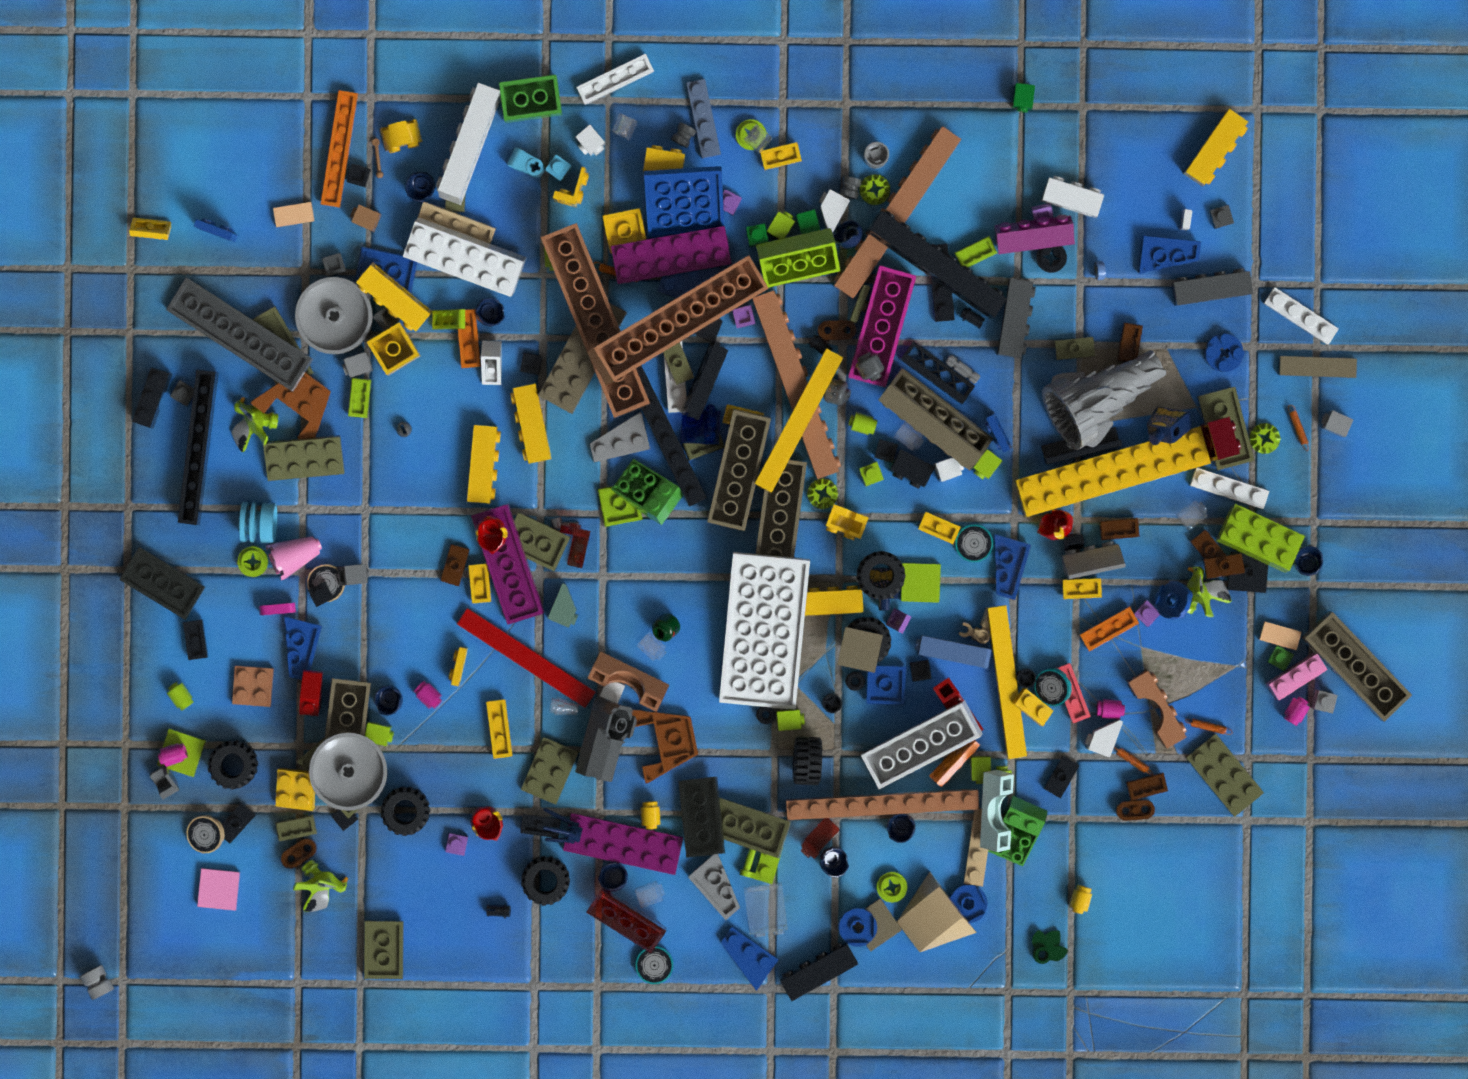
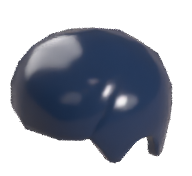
(420, 186)
(848, 234)
(490, 312)
(1308, 560)
(388, 700)
(901, 828)
(834, 862)
(613, 877)

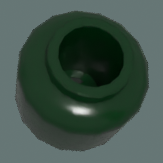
(666, 627)

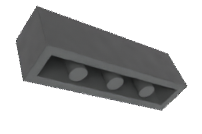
(1212, 288)
(1015, 316)

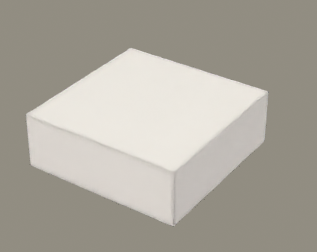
(1186, 219)
(613, 691)

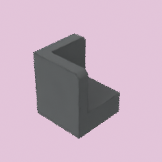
(164, 781)

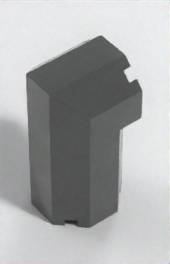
(603, 739)

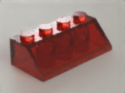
(626, 920)

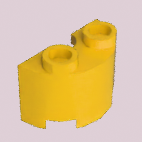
(400, 135)
(846, 521)

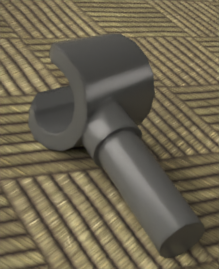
(557, 522)

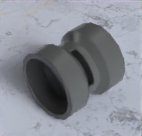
(683, 135)
(850, 187)

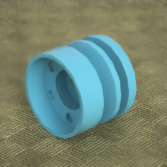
(258, 522)

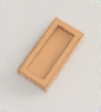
(293, 214)
(1280, 635)

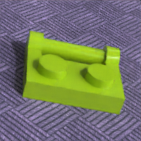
(765, 869)

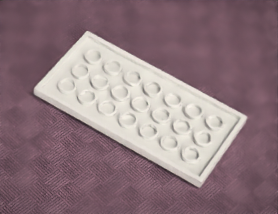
(764, 630)

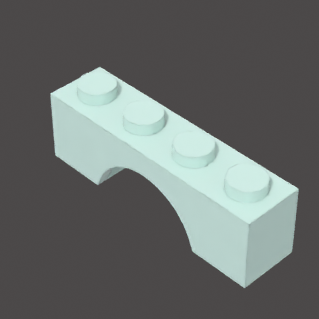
(994, 833)

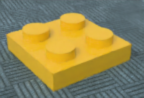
(624, 227)
(294, 790)

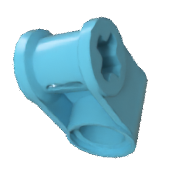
(523, 162)

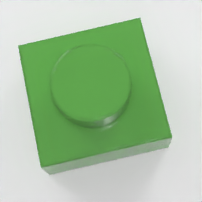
(1280, 658)

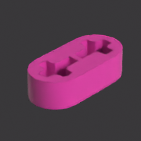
(277, 609)

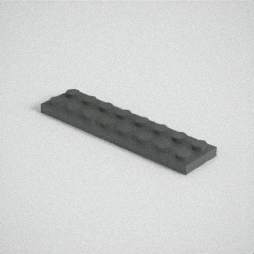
(239, 334)

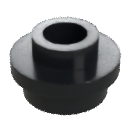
(858, 686)
(761, 719)

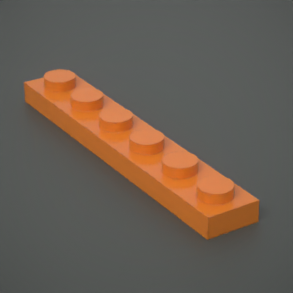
(339, 149)

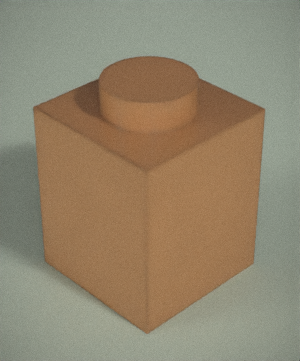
(365, 217)

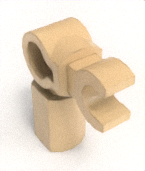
(980, 635)

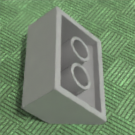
(1092, 560)

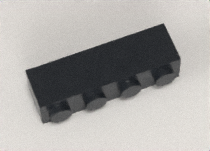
(819, 971)

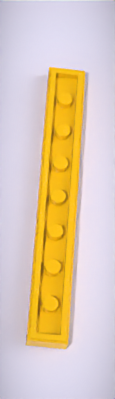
(798, 420)
(1006, 681)

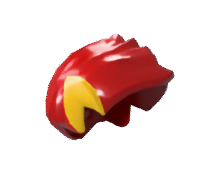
(1056, 525)
(491, 534)
(487, 823)

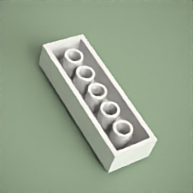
(469, 143)
(464, 257)
(921, 744)

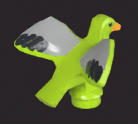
(252, 423)
(1205, 591)
(318, 886)

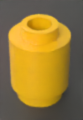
(650, 814)
(1081, 899)

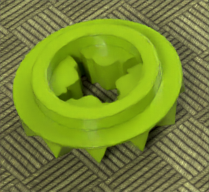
(741, 132)
(866, 185)
(1256, 441)
(831, 490)
(246, 568)
(900, 890)

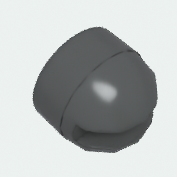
(408, 428)

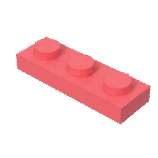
(1075, 704)

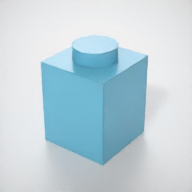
(558, 168)

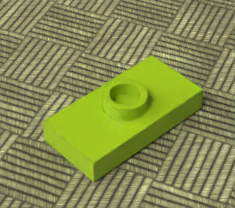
(976, 252)
(448, 319)
(359, 398)

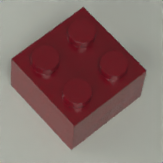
(1221, 438)

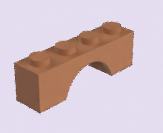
(610, 670)
(1169, 729)

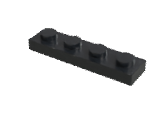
(942, 297)

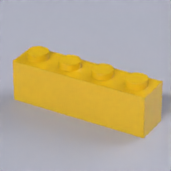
(1216, 147)
(394, 297)
(532, 424)
(482, 464)
(834, 601)

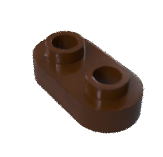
(837, 330)
(1135, 810)
(299, 853)

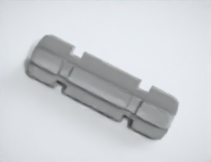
(962, 369)

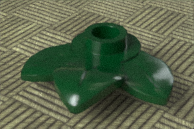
(1049, 944)

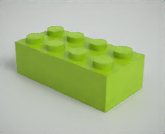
(798, 257)
(1260, 538)

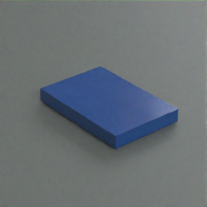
(394, 264)

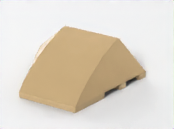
(933, 917)

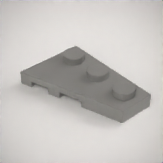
(622, 440)
(715, 886)

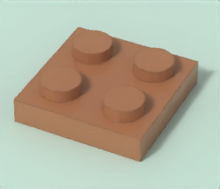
(253, 686)

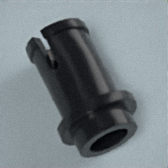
(972, 317)
(818, 344)
(500, 910)

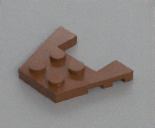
(307, 400)
(674, 739)

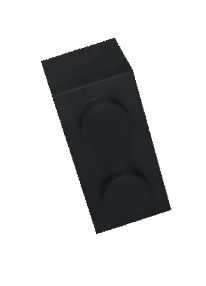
(912, 469)

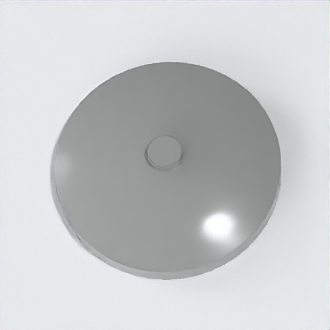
(333, 315)
(348, 771)

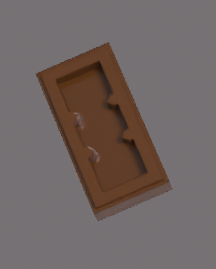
(1129, 342)
(1119, 529)
(1207, 546)
(455, 565)
(1223, 566)
(1147, 786)

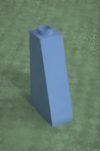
(953, 651)

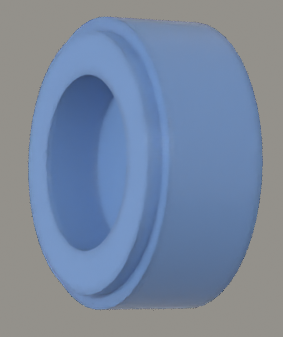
(1099, 270)

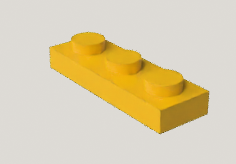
(499, 729)

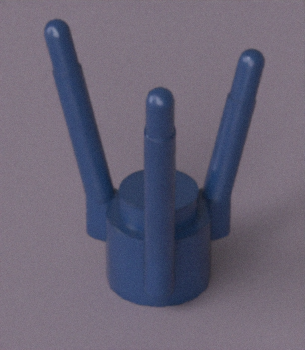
(572, 833)

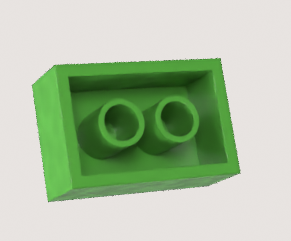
(530, 98)

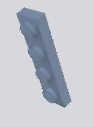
(703, 118)

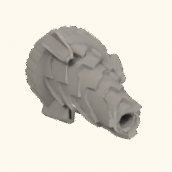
(1084, 404)

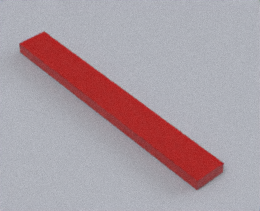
(526, 657)

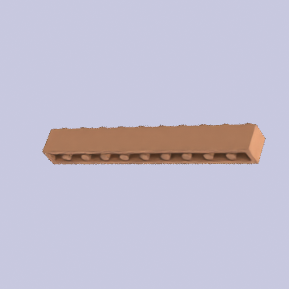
(901, 206)
(794, 380)
(882, 804)

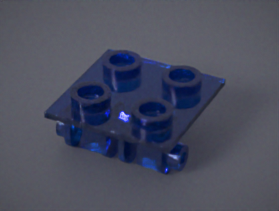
(704, 430)

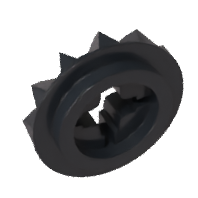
(1057, 264)

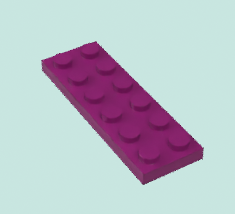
(671, 255)
(511, 571)
(626, 844)

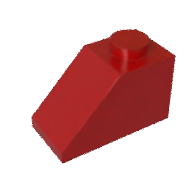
(311, 693)

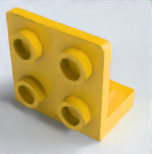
(565, 197)

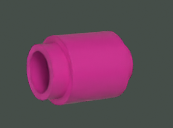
(428, 695)
(1110, 709)
(1296, 710)
(172, 754)

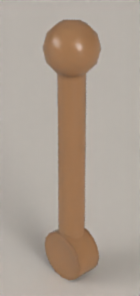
(376, 142)

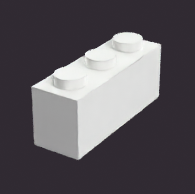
(1072, 197)

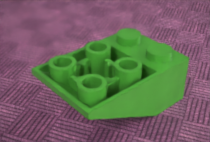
(648, 491)
(1025, 825)

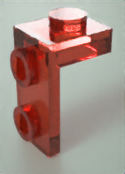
(578, 545)
(818, 838)

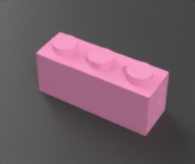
(1296, 676)

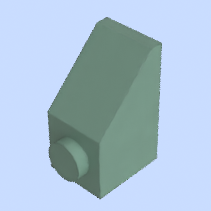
(564, 608)

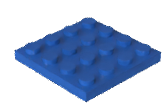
(683, 200)

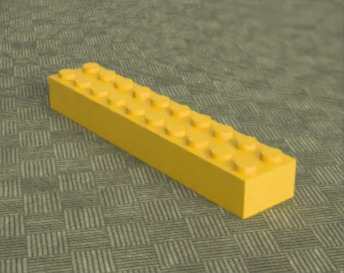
(1110, 472)

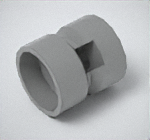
(876, 155)
(96, 982)

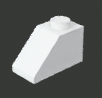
(832, 208)
(491, 362)
(948, 469)
(1104, 738)

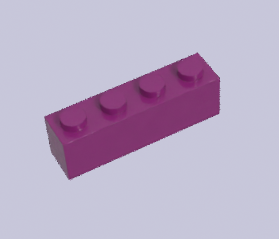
(1034, 234)

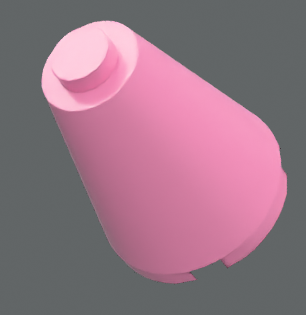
(292, 554)

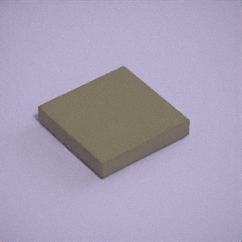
(859, 649)
(886, 924)

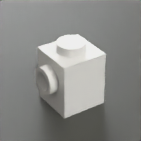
(590, 141)

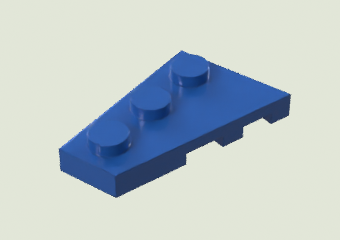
(1167, 252)
(1010, 565)
(302, 643)
(749, 956)

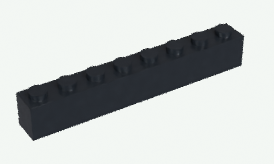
(936, 264)
(670, 445)
(198, 447)

